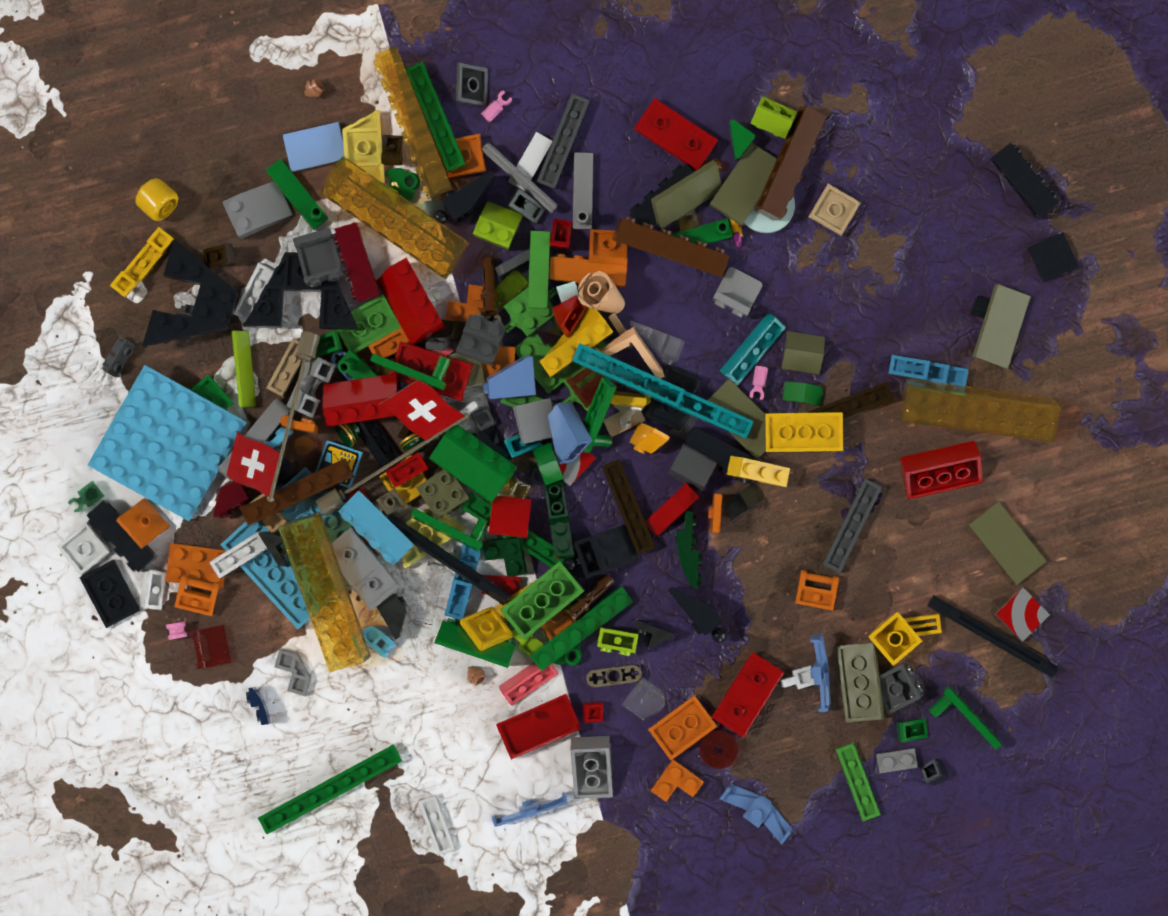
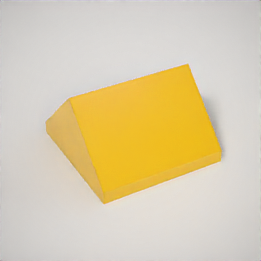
(894, 638)

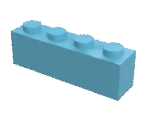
(375, 528)

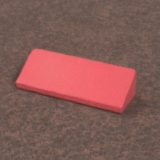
(526, 682)

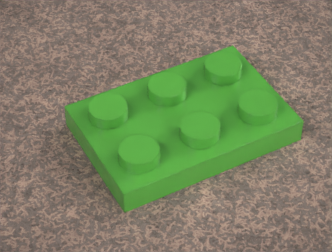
(373, 321)

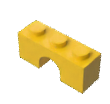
(758, 471)

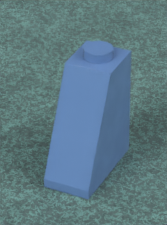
(512, 380)
(567, 432)

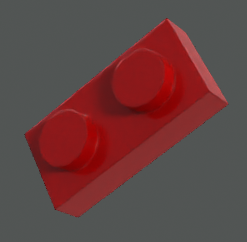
(406, 470)
(507, 583)

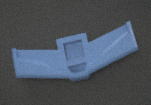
(820, 671)
(530, 809)
(758, 810)

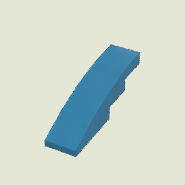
(927, 371)
(460, 587)

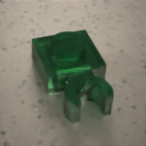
(88, 495)

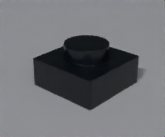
(980, 307)

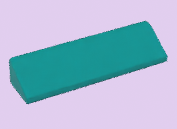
(752, 349)

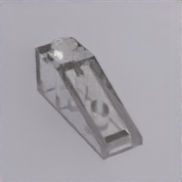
(440, 293)
(661, 344)

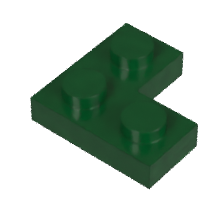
(511, 550)

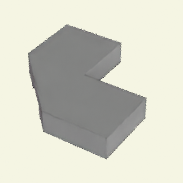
(300, 676)

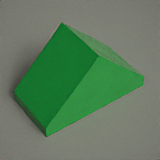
(740, 138)
(329, 344)
(802, 393)
(547, 464)
(911, 729)

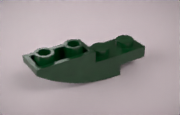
(559, 520)
(689, 558)

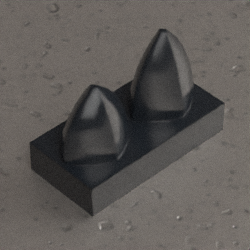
(488, 436)

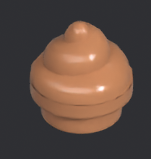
(313, 88)
(475, 675)

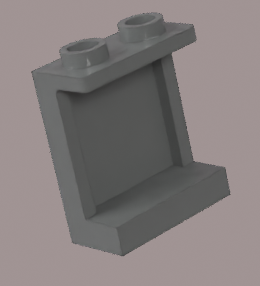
(318, 257)

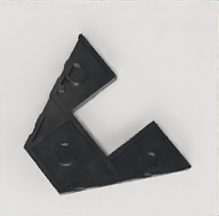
(289, 277)
(212, 306)

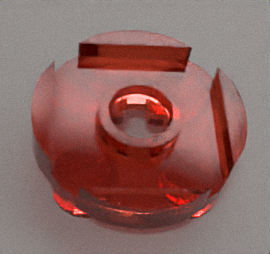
(728, 754)

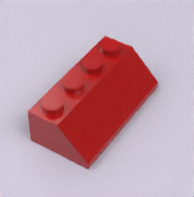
(409, 302)
(358, 399)
(941, 470)

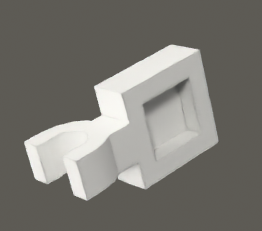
(801, 678)

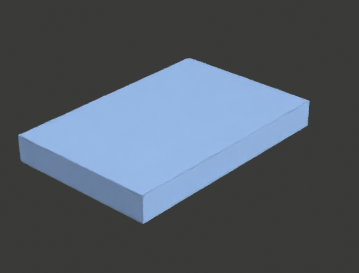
(314, 147)

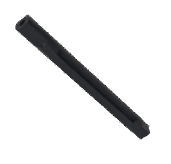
(450, 561)
(992, 636)

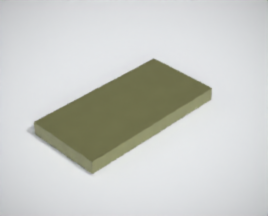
(744, 184)
(686, 194)
(1001, 326)
(733, 399)
(1007, 543)
(860, 682)

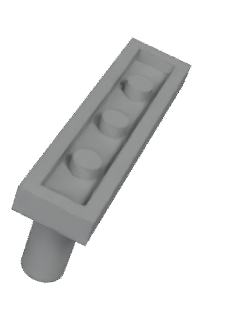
(582, 191)

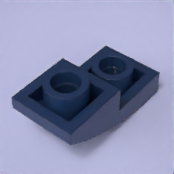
(255, 699)

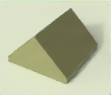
(803, 352)

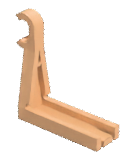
(623, 341)

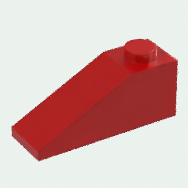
(671, 509)

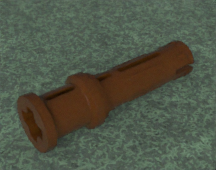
(488, 295)
(582, 603)

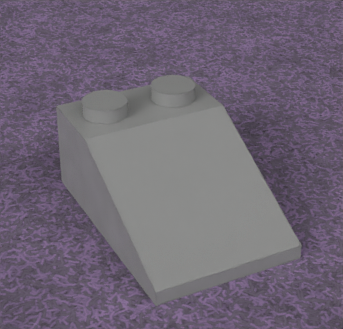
(257, 209)
(591, 767)

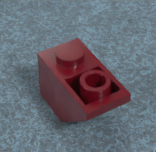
(230, 497)

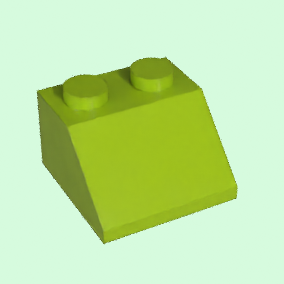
(497, 225)

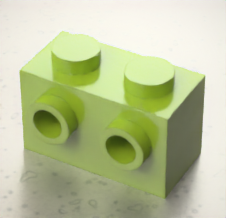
(773, 117)
(617, 640)

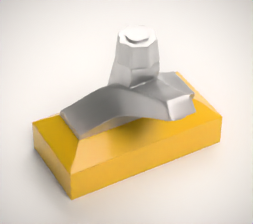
(628, 404)

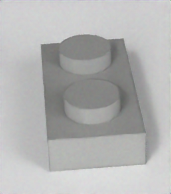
(896, 760)

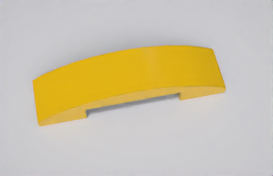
(142, 263)

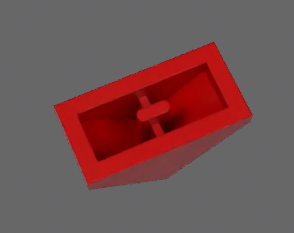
(561, 234)
(569, 314)

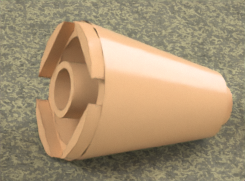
(600, 293)

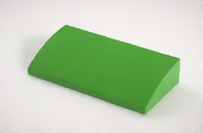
(542, 600)

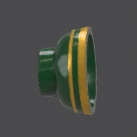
(348, 433)
(410, 442)

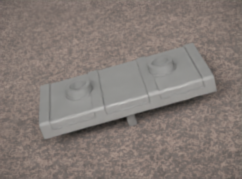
(363, 569)

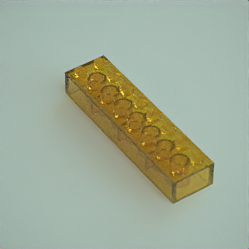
(412, 120)
(394, 217)
(980, 410)
(324, 592)

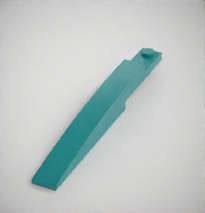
(662, 391)

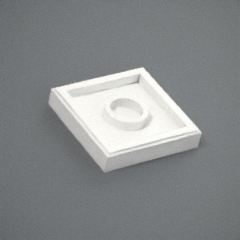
(84, 548)

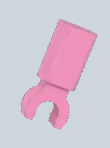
(495, 107)
(759, 381)

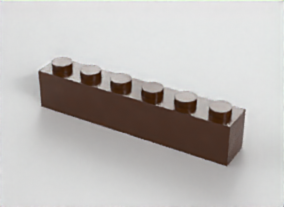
(790, 163)
(671, 247)
(297, 492)

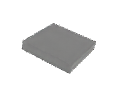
(533, 420)

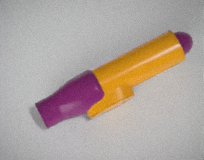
(737, 233)

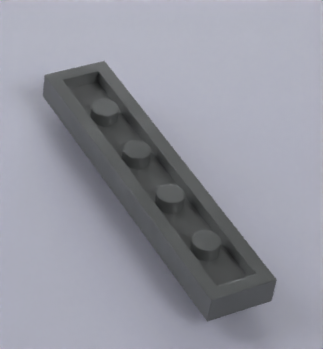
(563, 141)
(852, 525)

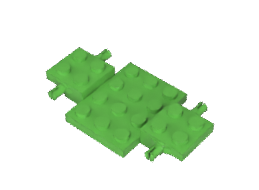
(528, 320)

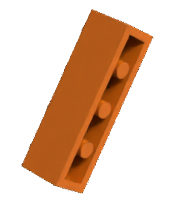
(576, 268)

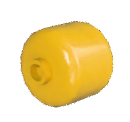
(156, 199)

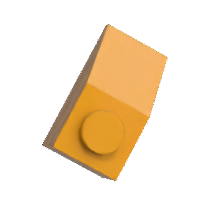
(647, 439)

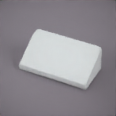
(152, 589)

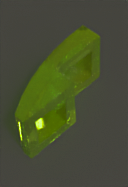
(509, 288)

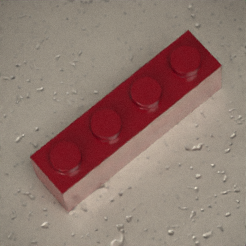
(357, 262)

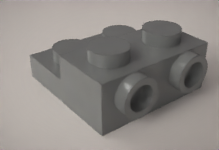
(481, 339)
(900, 687)

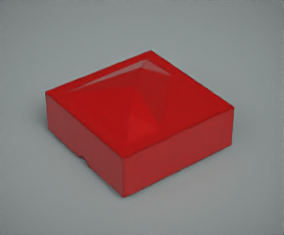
(592, 712)

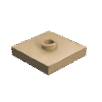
(834, 209)

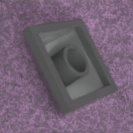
(471, 85)
(692, 468)

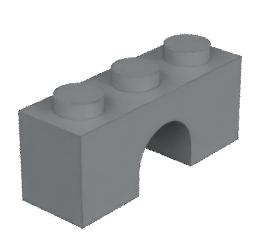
(314, 373)

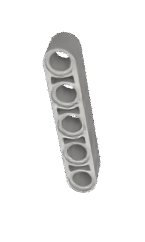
(262, 429)

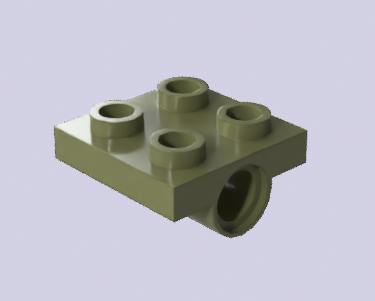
(442, 494)

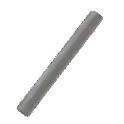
(519, 177)

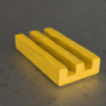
(937, 623)

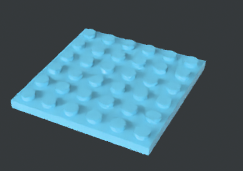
(166, 443)
(280, 582)

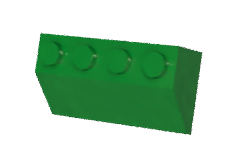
(473, 463)
(455, 637)

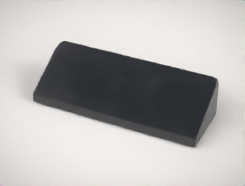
(378, 442)

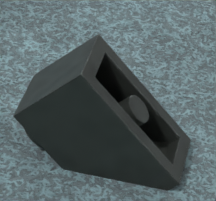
(394, 614)

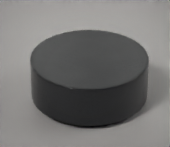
(536, 477)

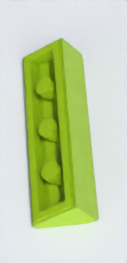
(243, 369)

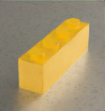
(589, 331)

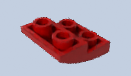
(510, 516)

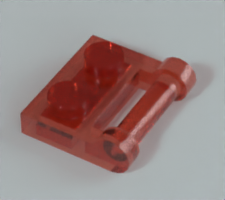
(587, 391)
(217, 646)

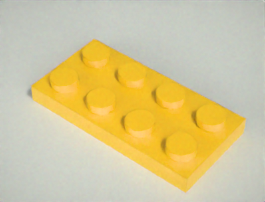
(804, 432)

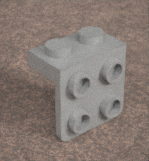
(737, 292)

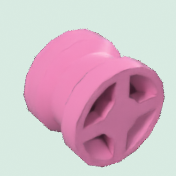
(176, 630)

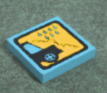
(335, 452)

